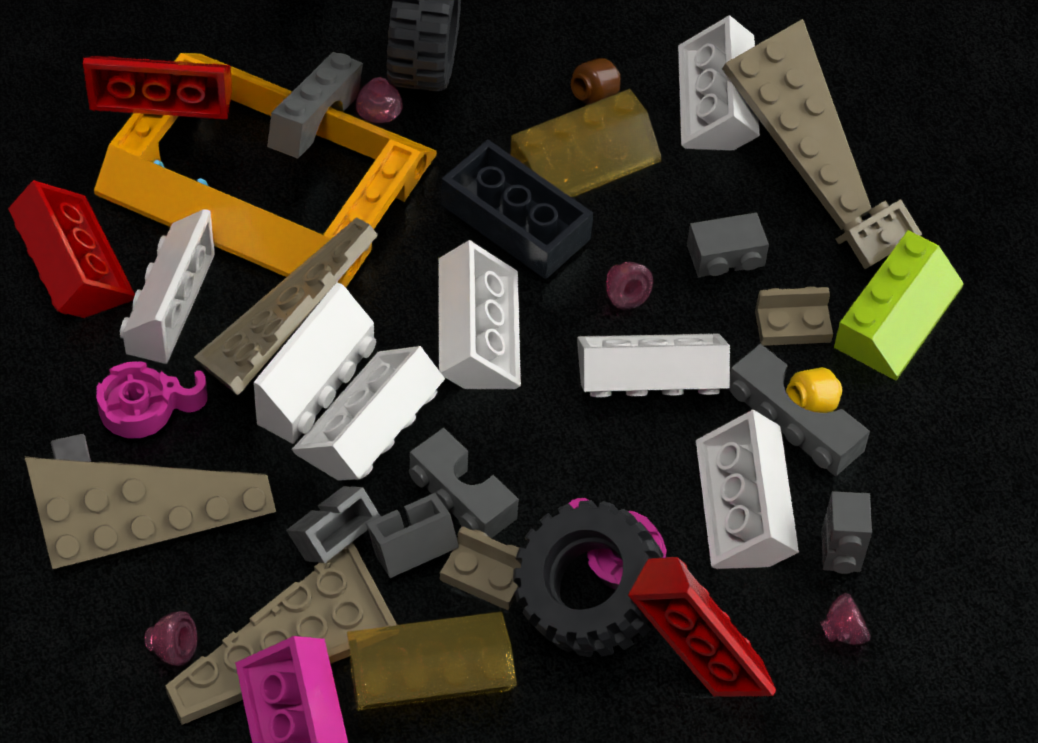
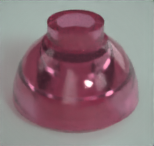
(379, 101)
(629, 285)
(845, 622)
(173, 638)

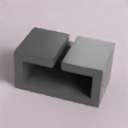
(727, 244)
(339, 523)
(846, 532)
(426, 538)

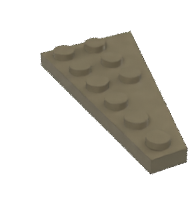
(795, 106)
(263, 329)
(117, 506)
(323, 605)

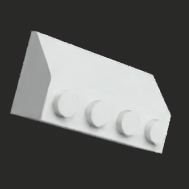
(710, 105)
(169, 288)
(478, 320)
(654, 363)
(313, 365)
(370, 413)
(746, 494)

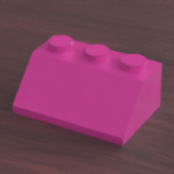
(291, 693)

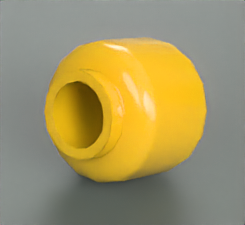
(815, 390)

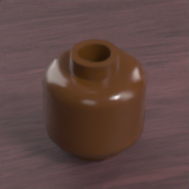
(595, 81)

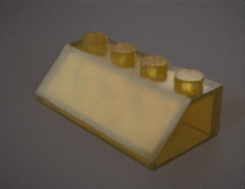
(590, 144)
(431, 660)

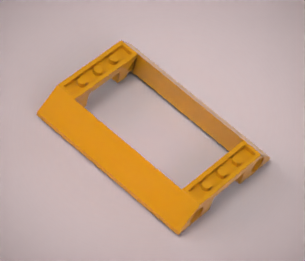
(238, 227)

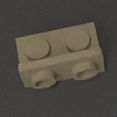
(878, 234)
(793, 316)
(482, 568)

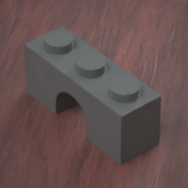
(480, 507)

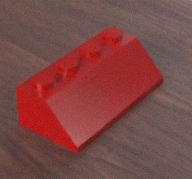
(158, 87)
(70, 250)
(699, 630)

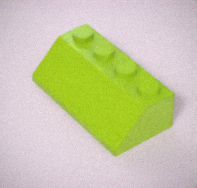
(899, 306)

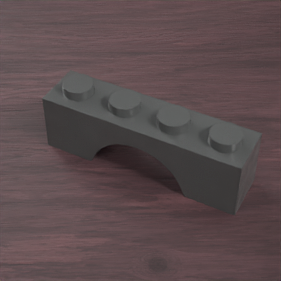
(298, 116)
(829, 438)

